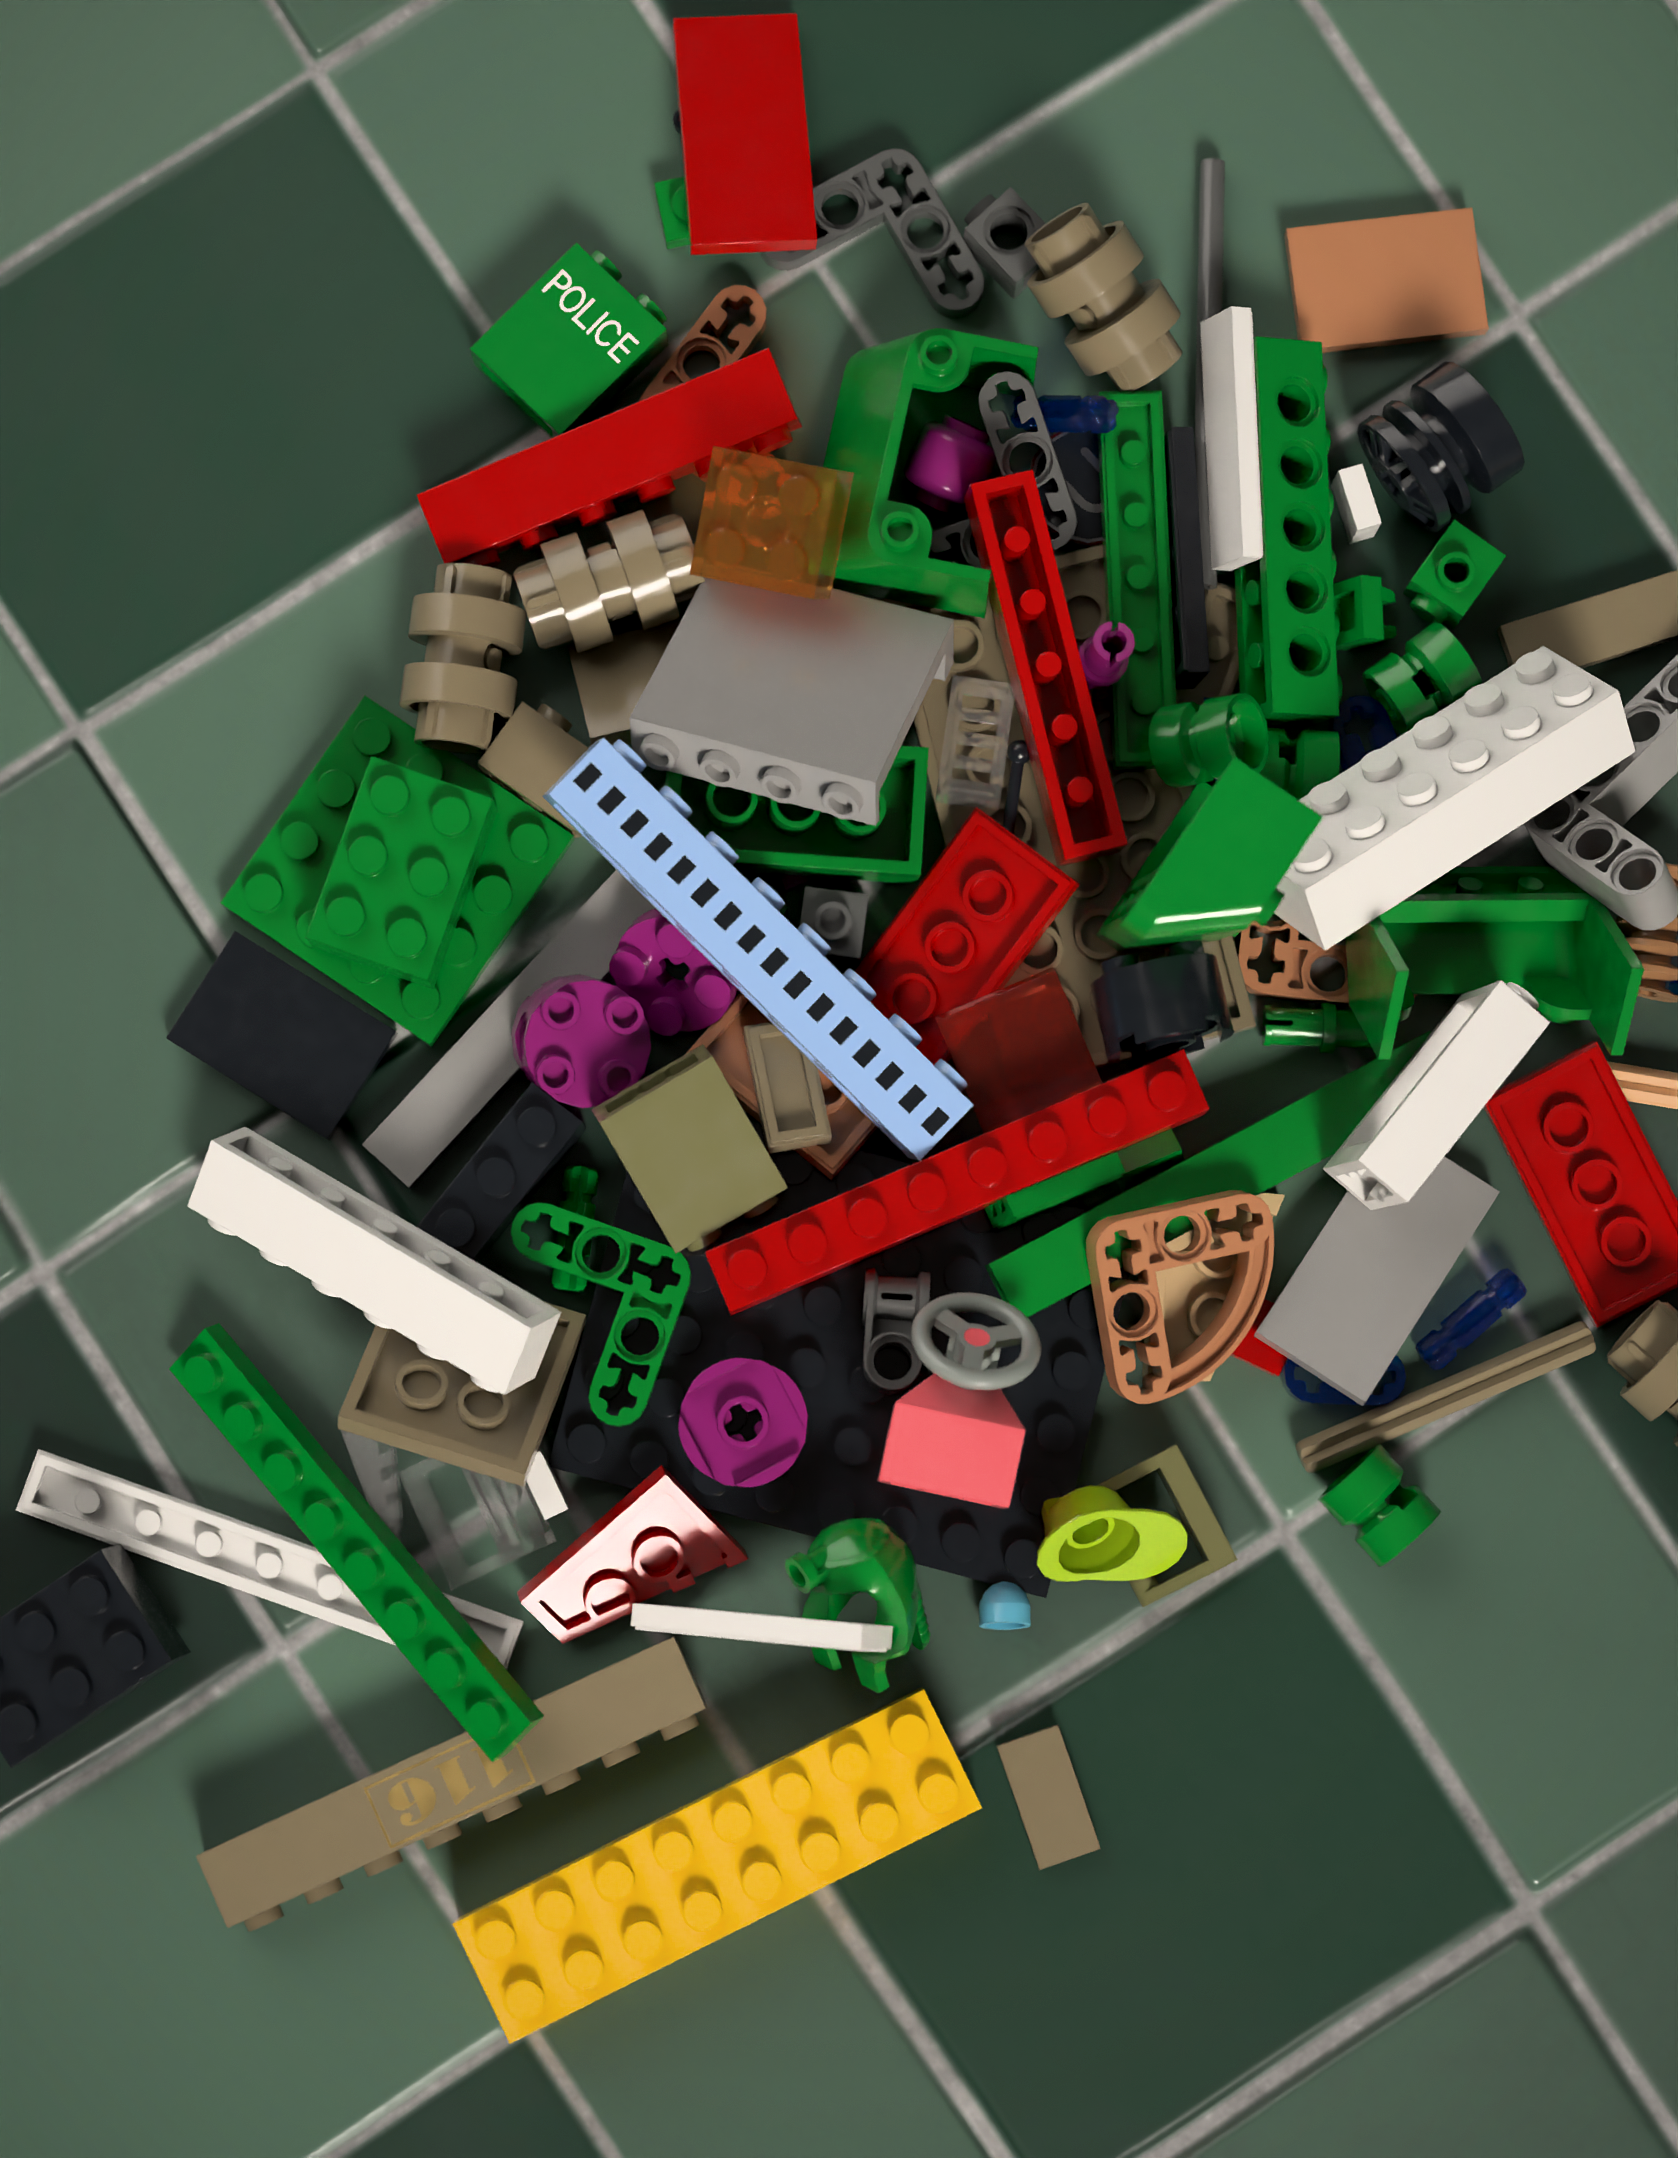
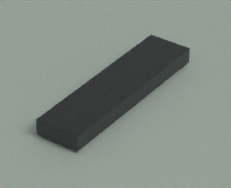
(1186, 563)

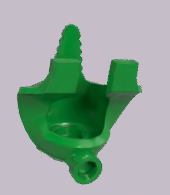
(856, 1559)

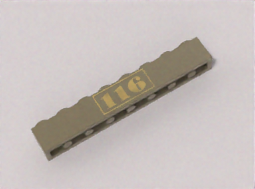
(447, 1784)

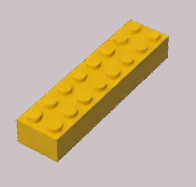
(716, 1865)

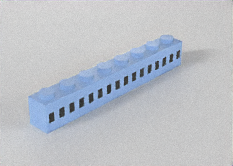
(758, 948)

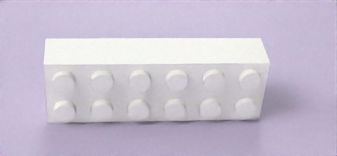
(1450, 791)

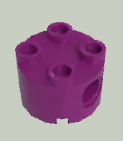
(581, 1040)

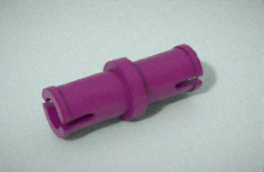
(1106, 656)

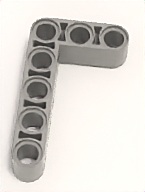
(1585, 831)

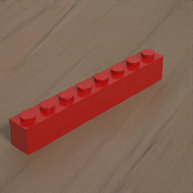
(956, 1182)

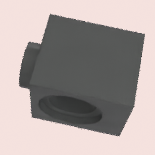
(1007, 267)
(838, 920)

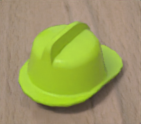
(1101, 1538)

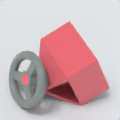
(957, 1426)

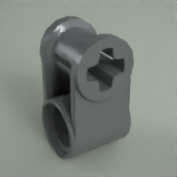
(890, 1324)

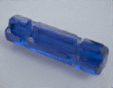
(1071, 414)
(1471, 1319)

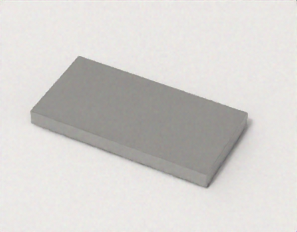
(1374, 1279)

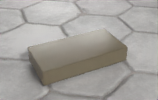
(785, 1091)
(1048, 1797)

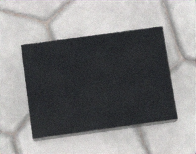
(282, 1035)

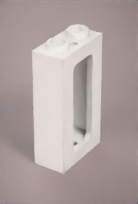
(1437, 1094)

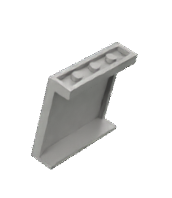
(790, 694)

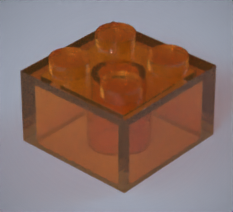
(771, 523)

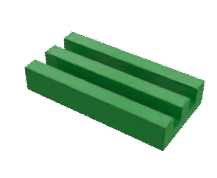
(1055, 1191)

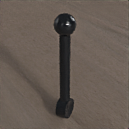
(1018, 755)

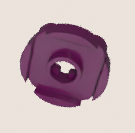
(666, 1001)
(707, 1411)

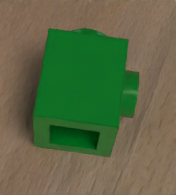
(1452, 576)

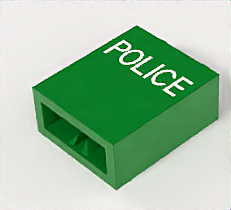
(571, 342)

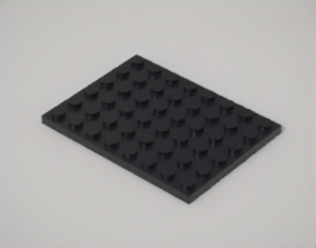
(820, 1344)

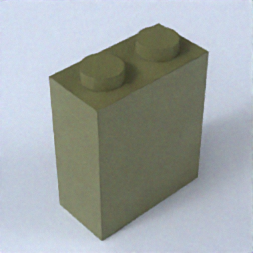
(690, 1150)

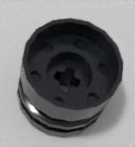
(1441, 446)

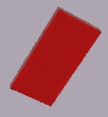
(744, 134)
(964, 928)
(1591, 1181)

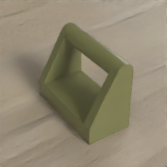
(1195, 1515)

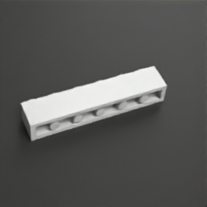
(373, 1260)

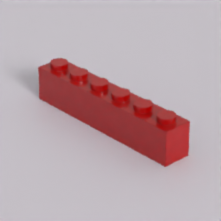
(610, 461)
(1045, 668)

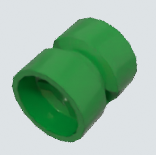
(1439, 667)
(1198, 741)
(1301, 762)
(1379, 1505)

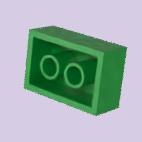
(402, 872)

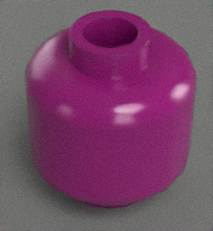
(947, 461)

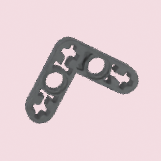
(877, 206)
(998, 420)

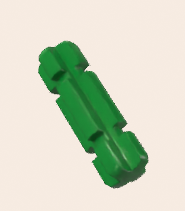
(579, 1185)

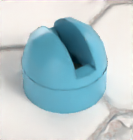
(1004, 1607)

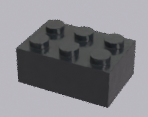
(79, 1651)

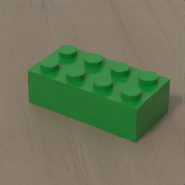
(812, 843)

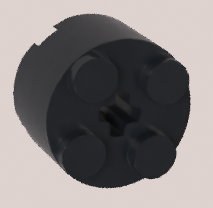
(1160, 1003)

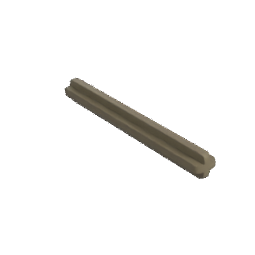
(1445, 1397)

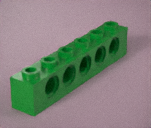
(1266, 618)

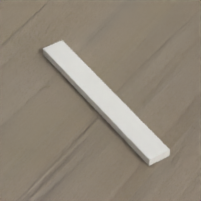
(219, 1547)

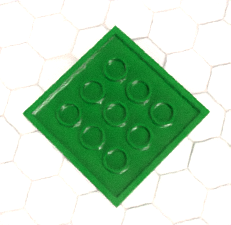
(292, 863)

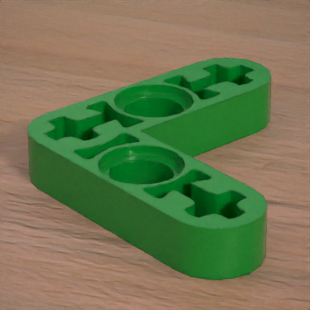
(636, 1302)

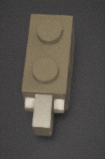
(532, 756)

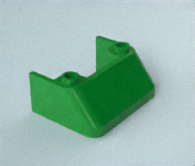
(889, 541)
(1213, 864)
(1492, 928)

